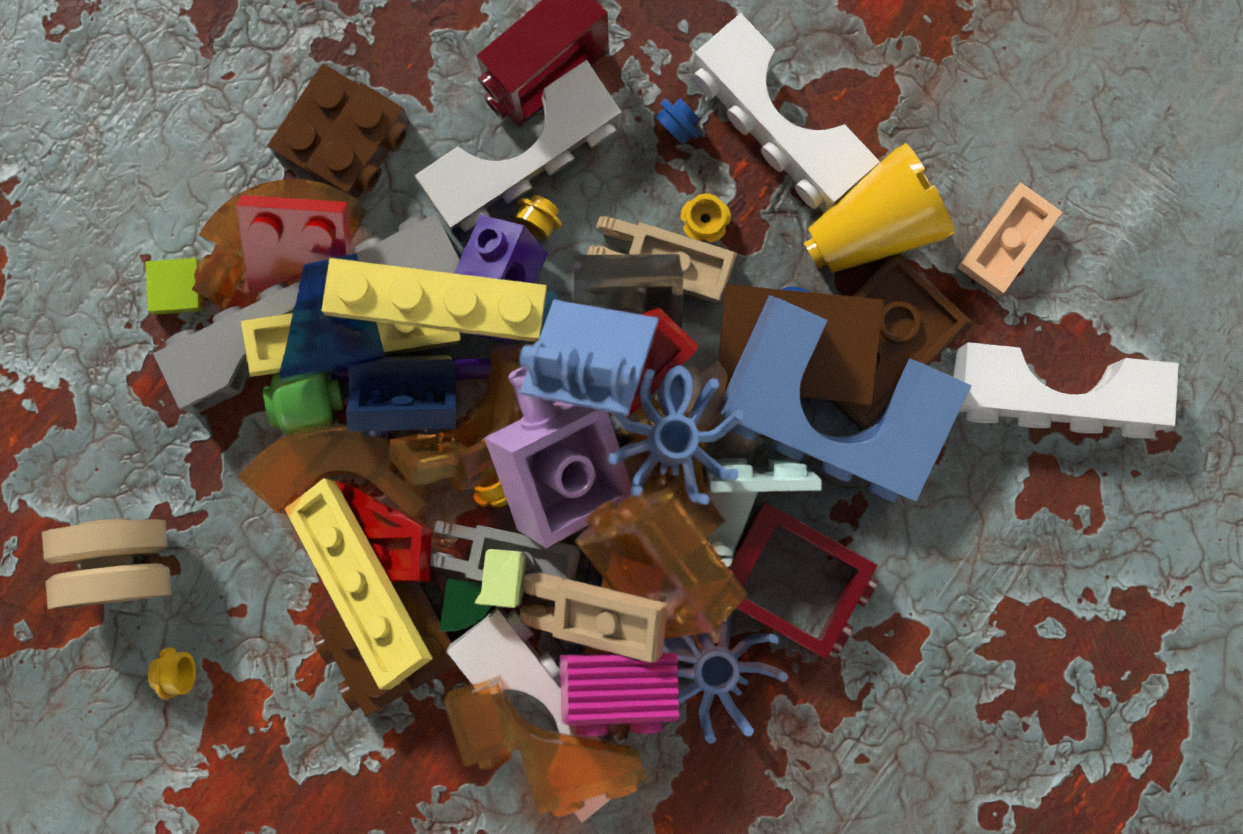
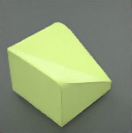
(502, 578)

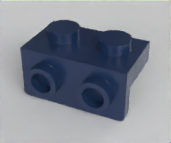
(402, 395)

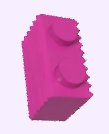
(617, 691)

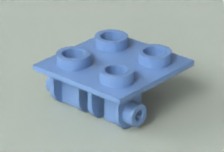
(588, 357)

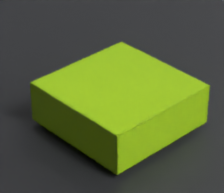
(171, 285)

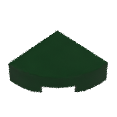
(460, 607)

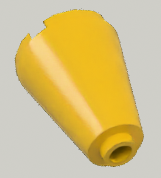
(881, 216)

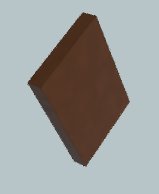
(914, 325)
(845, 354)

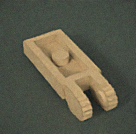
(703, 265)
(596, 616)

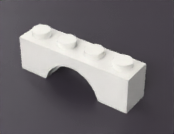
(575, 112)
(819, 161)
(1129, 396)
(502, 648)

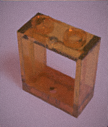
(660, 554)

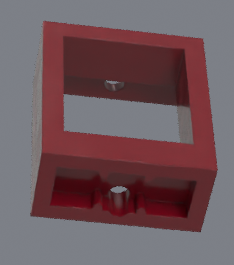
(539, 51)
(857, 591)

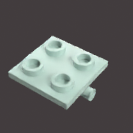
(737, 496)

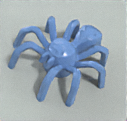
(675, 437)
(718, 671)

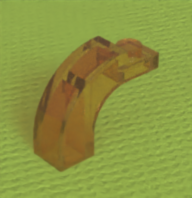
(223, 269)
(462, 452)
(316, 453)

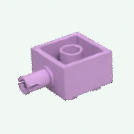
(556, 465)

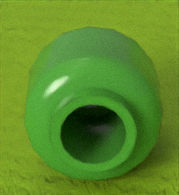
(302, 402)

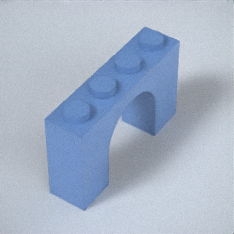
(890, 453)

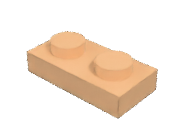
(1009, 239)

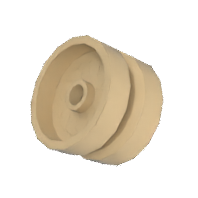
(106, 562)

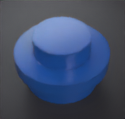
(679, 120)

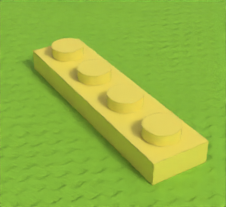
(434, 300)
(267, 339)
(358, 584)

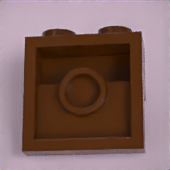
(341, 132)
(359, 686)

